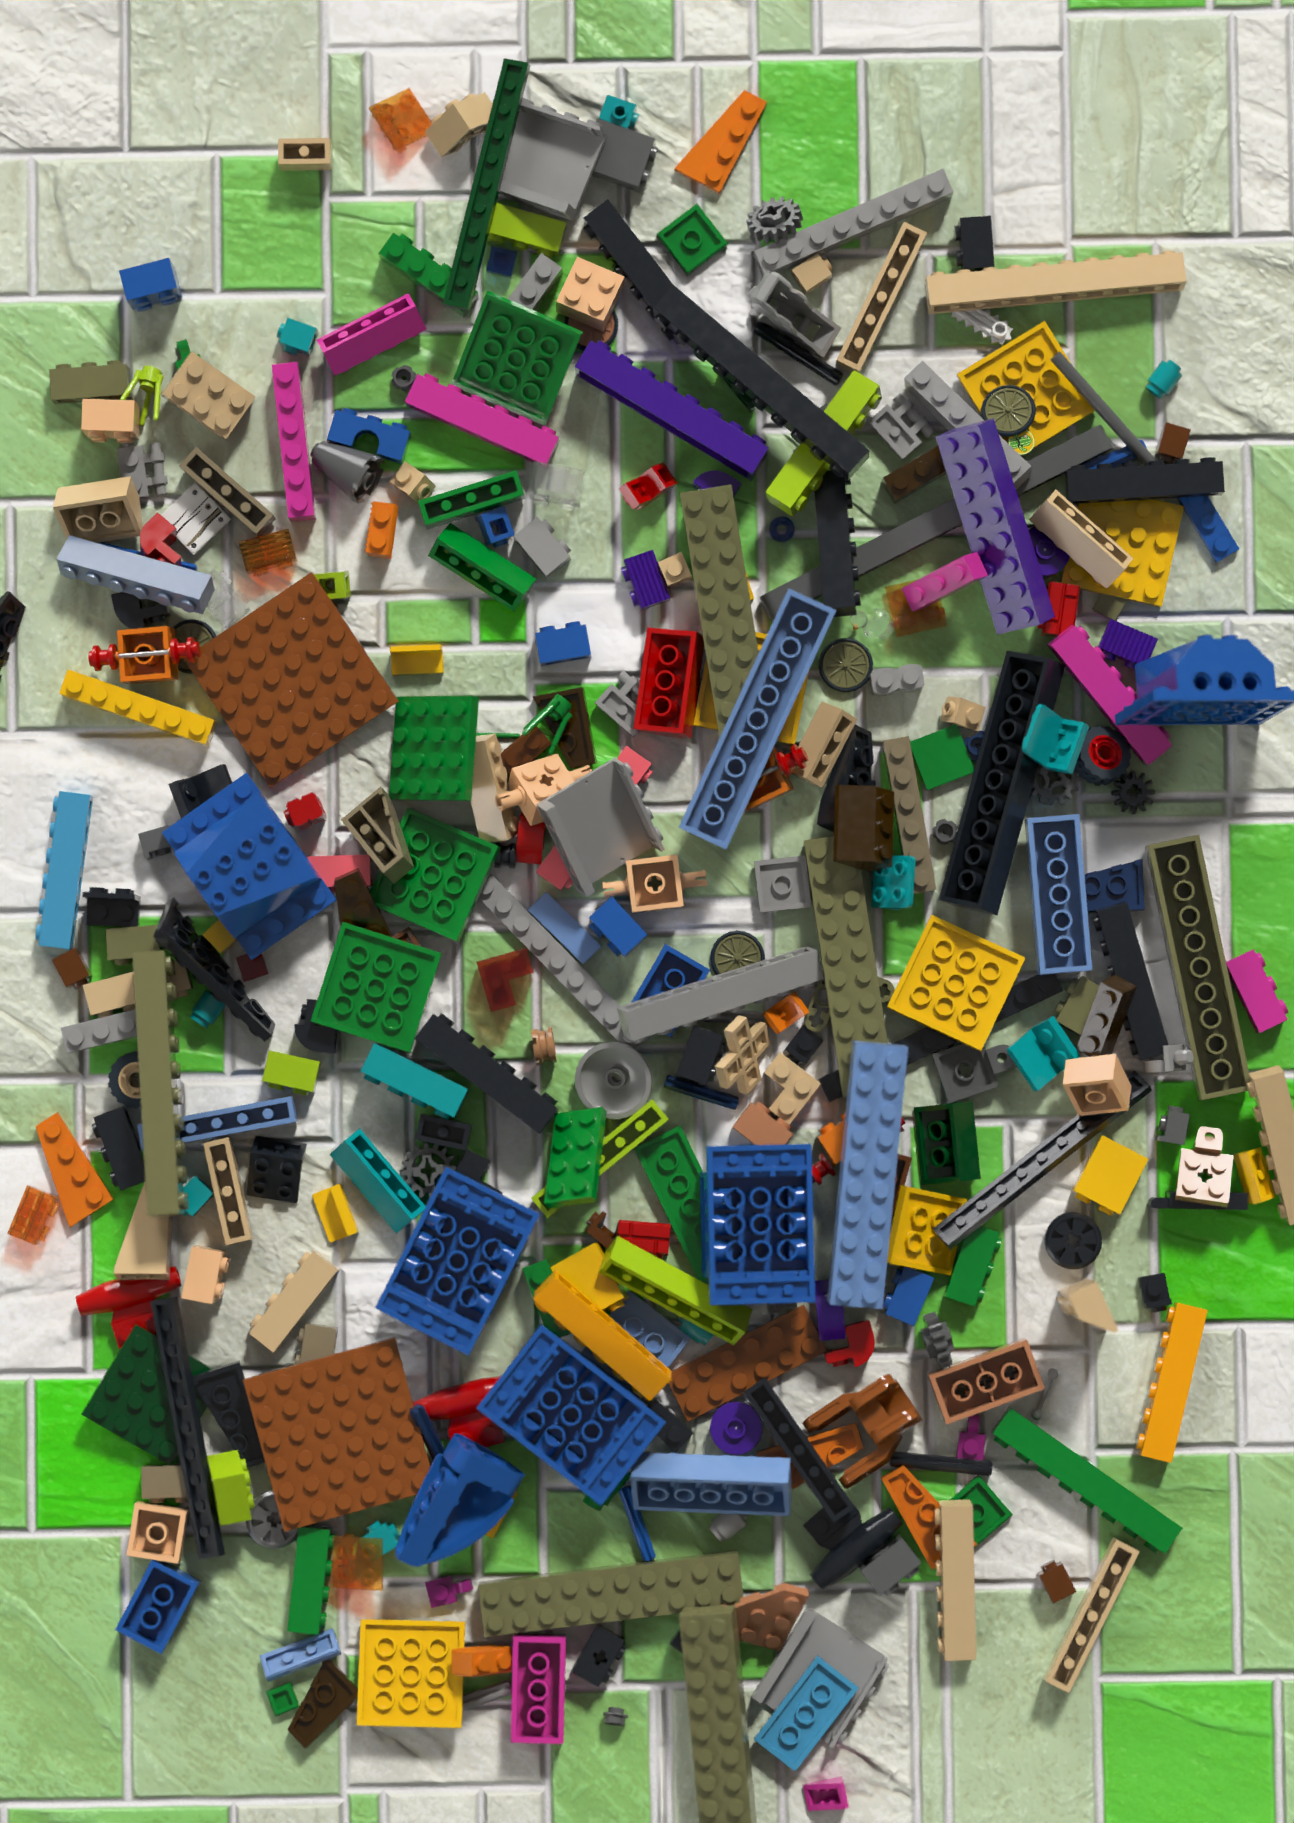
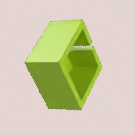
(231, 1487)

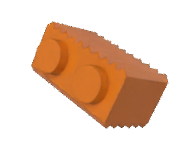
(381, 530)
(481, 1660)

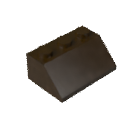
(863, 827)

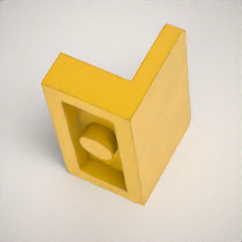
(417, 660)
(1254, 1175)
(335, 1213)

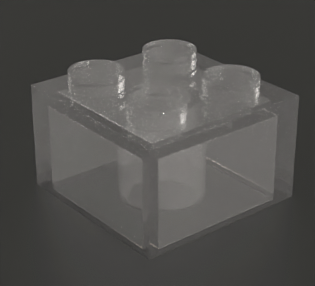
(556, 485)

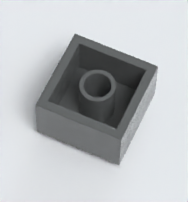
(890, 1566)

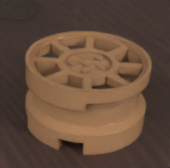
(543, 1046)

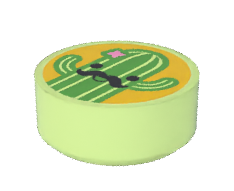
(1022, 443)

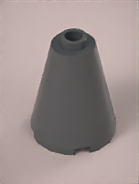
(348, 468)

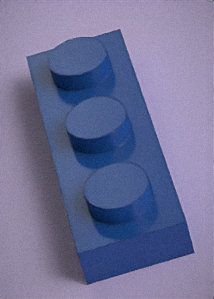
(1209, 526)

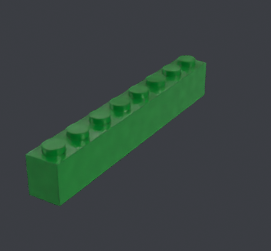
(1087, 1480)

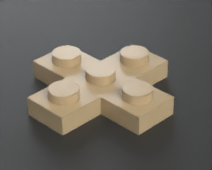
(744, 1047)

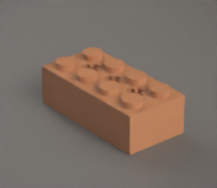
(1000, 1389)

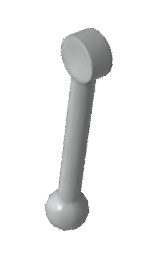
(1036, 1414)

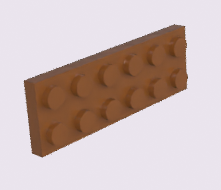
(756, 1355)

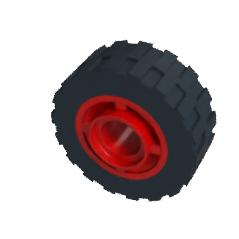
(1114, 751)

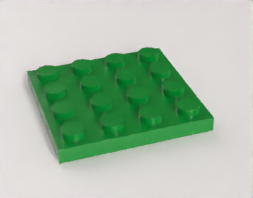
(516, 358)
(433, 748)
(445, 876)
(376, 987)

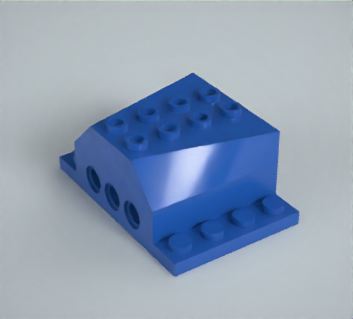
(1207, 685)
(248, 866)
(758, 1224)
(457, 1261)
(571, 1414)

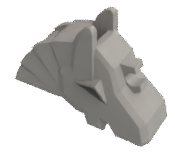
(788, 305)

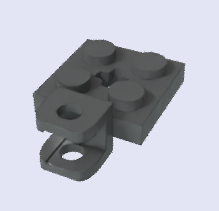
(983, 1065)

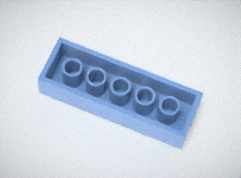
(1058, 894)
(712, 1484)

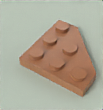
(770, 1616)

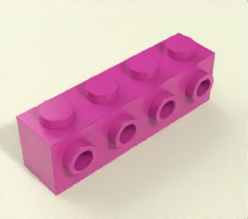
(371, 334)

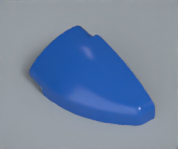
(457, 1502)

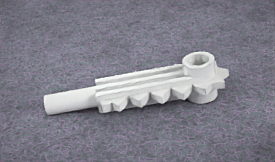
(989, 325)

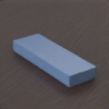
(564, 928)
(300, 1654)

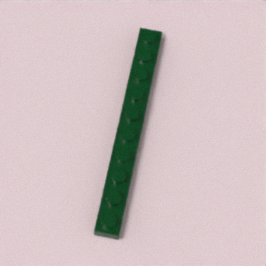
(486, 184)

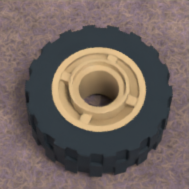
(121, 1080)

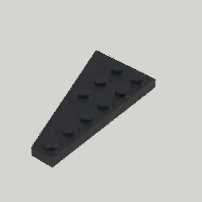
(209, 968)

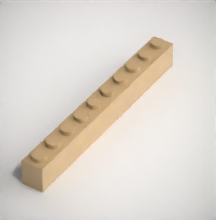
(1055, 282)

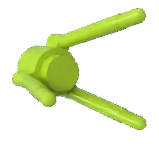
(149, 379)

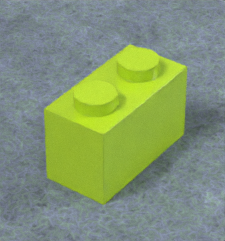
(291, 1072)

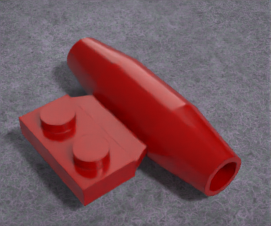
(128, 1301)
(460, 1406)

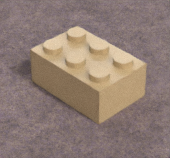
(208, 395)

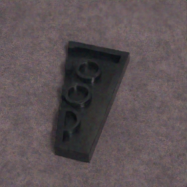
(228, 1402)

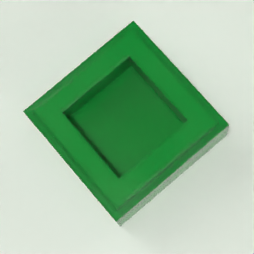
(283, 1698)

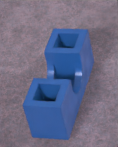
(348, 427)

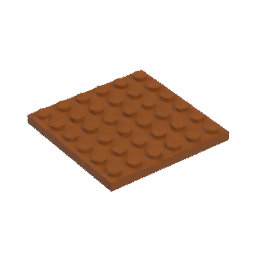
(291, 680)
(338, 1433)

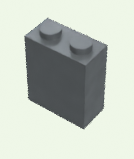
(625, 156)

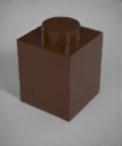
(1172, 443)
(72, 969)
(1056, 1581)

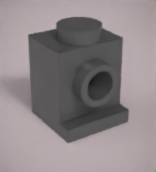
(154, 842)
(1174, 1126)

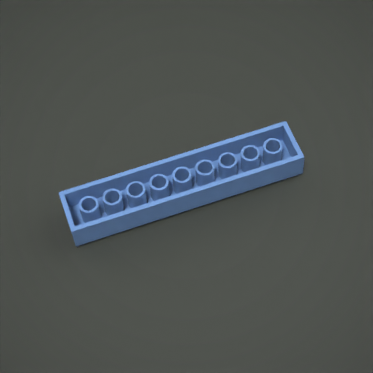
(757, 718)
(867, 1174)

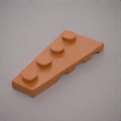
(722, 144)
(73, 1174)
(831, 1446)
(916, 1508)

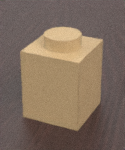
(812, 273)
(674, 570)

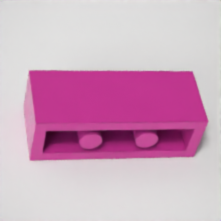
(944, 581)
(1256, 991)

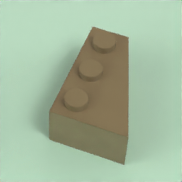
(380, 834)

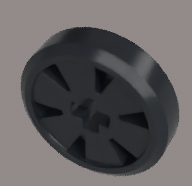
(1067, 1255)

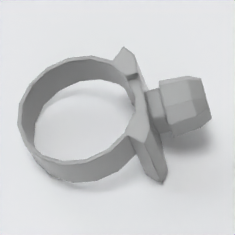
(1174, 1060)

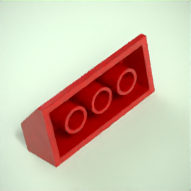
(669, 682)

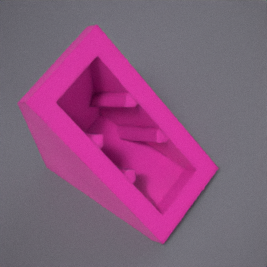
(826, 1794)

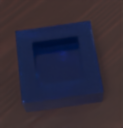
(501, 261)

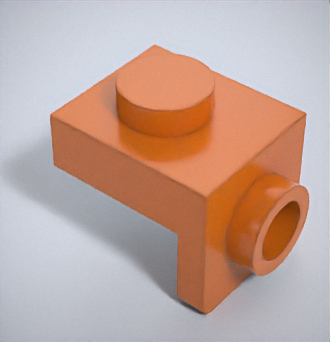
(785, 1012)

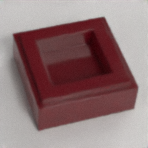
(253, 968)

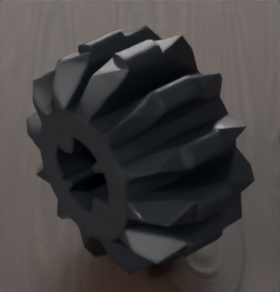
(1139, 799)

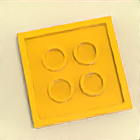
(912, 1234)

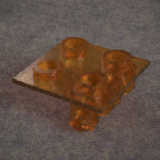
(401, 119)
(911, 622)
(357, 1562)

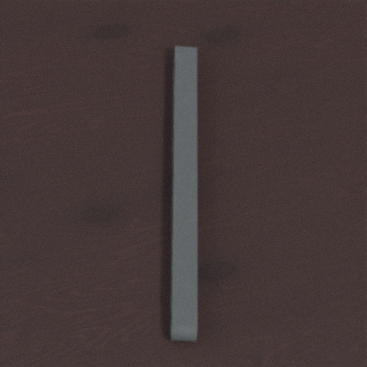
(944, 518)

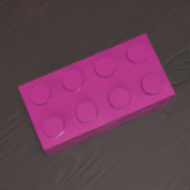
(538, 1688)

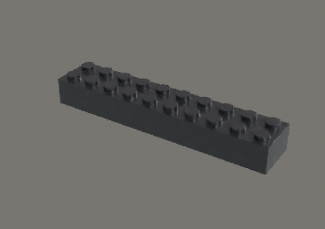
(999, 785)

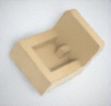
(412, 482)
(962, 713)

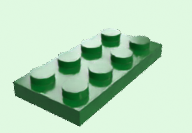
(575, 1157)

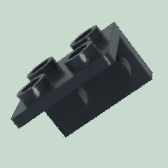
(194, 791)
(112, 909)
(275, 1169)

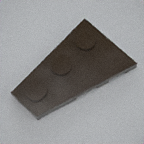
(577, 736)
(357, 904)
(324, 1703)

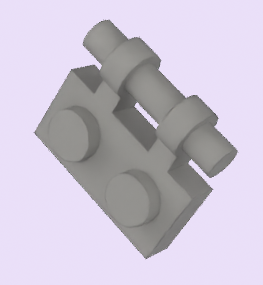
(895, 432)
(133, 463)
(618, 705)

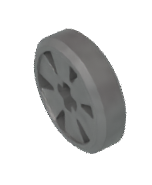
(262, 1529)

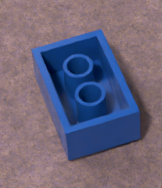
(670, 972)
(158, 1605)

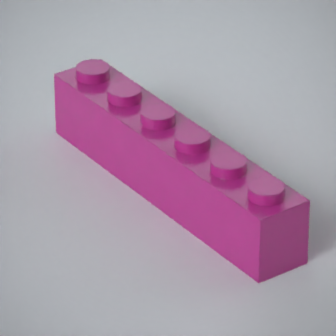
(481, 420)
(293, 441)
(1107, 691)

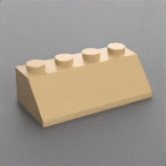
(1087, 1304)

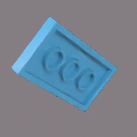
(806, 1713)

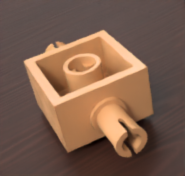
(536, 782)
(668, 894)

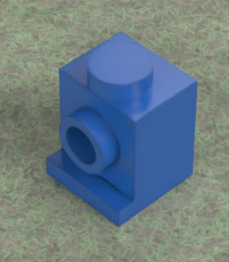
(500, 519)

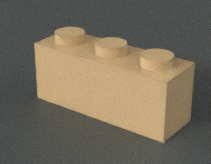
(824, 743)

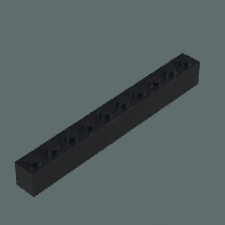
(761, 383)

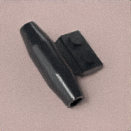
(849, 1542)

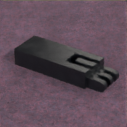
(1237, 1201)

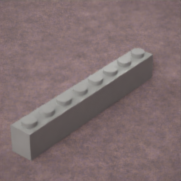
(854, 223)
(720, 993)

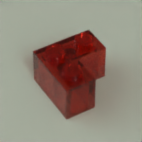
(498, 973)

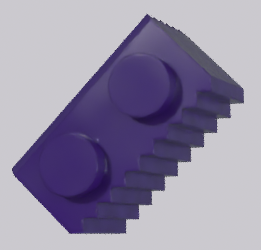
(646, 580)
(1126, 644)

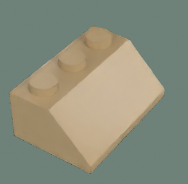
(99, 510)

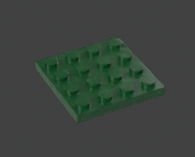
(135, 1397)

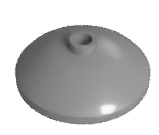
(600, 1089)

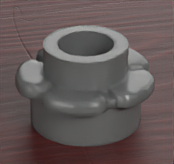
(397, 377)
(951, 829)
(615, 1716)

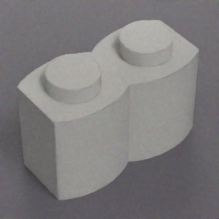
(889, 680)

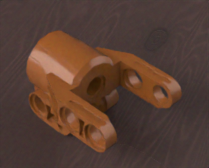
(884, 1414)

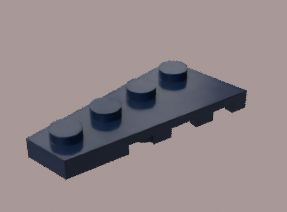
(1116, 885)

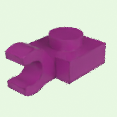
(971, 1443)
(444, 1591)

